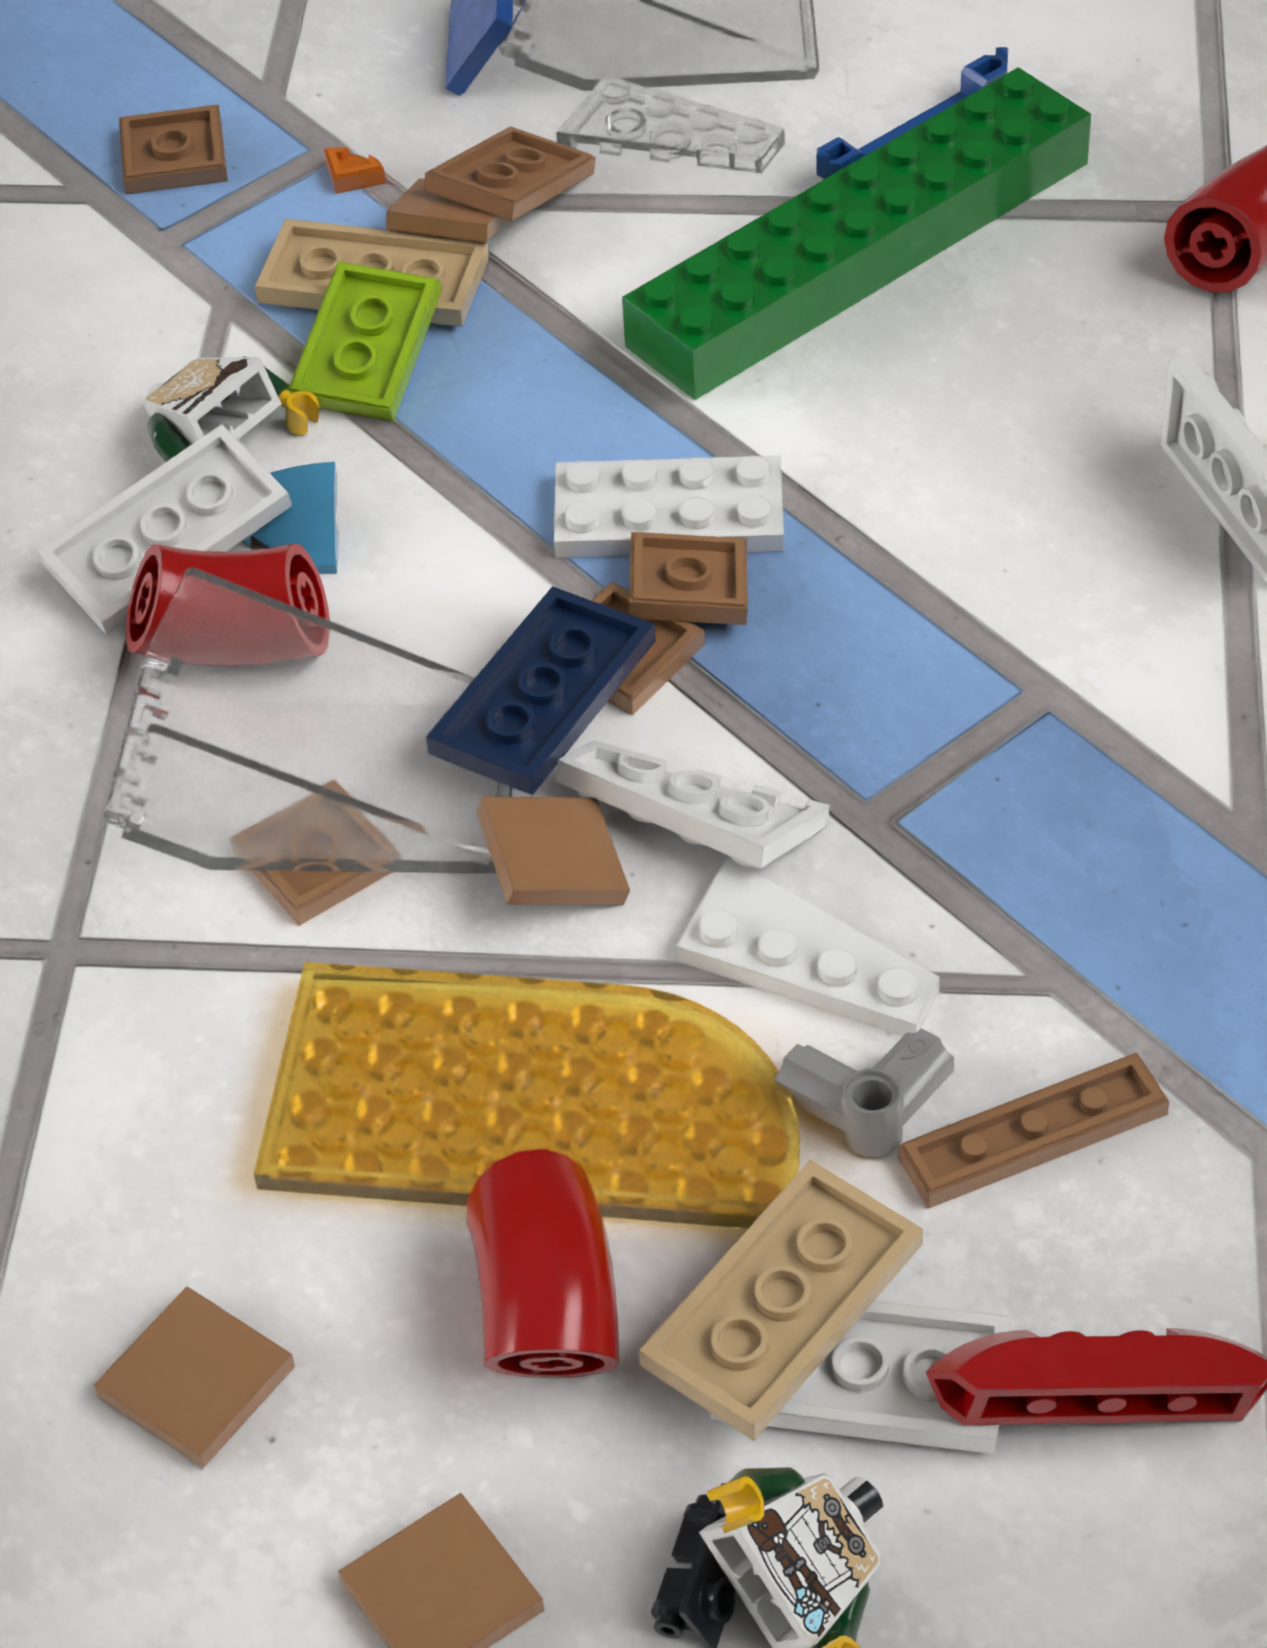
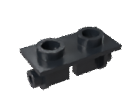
(699, 1596)

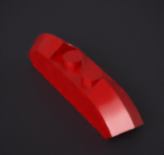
(1099, 1378)

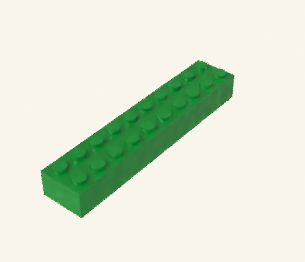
(854, 232)

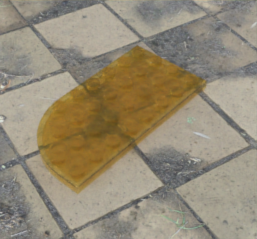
(435, 1075)

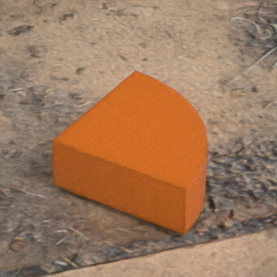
(352, 171)

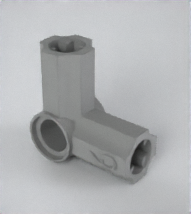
(868, 1102)

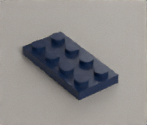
(541, 690)

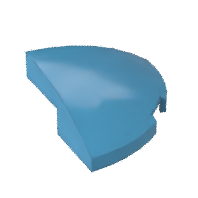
(310, 518)

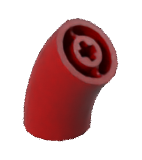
(1222, 228)
(276, 572)
(543, 1268)

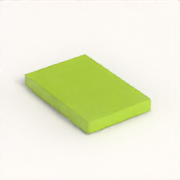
(366, 340)

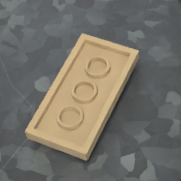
(309, 251)
(781, 1299)

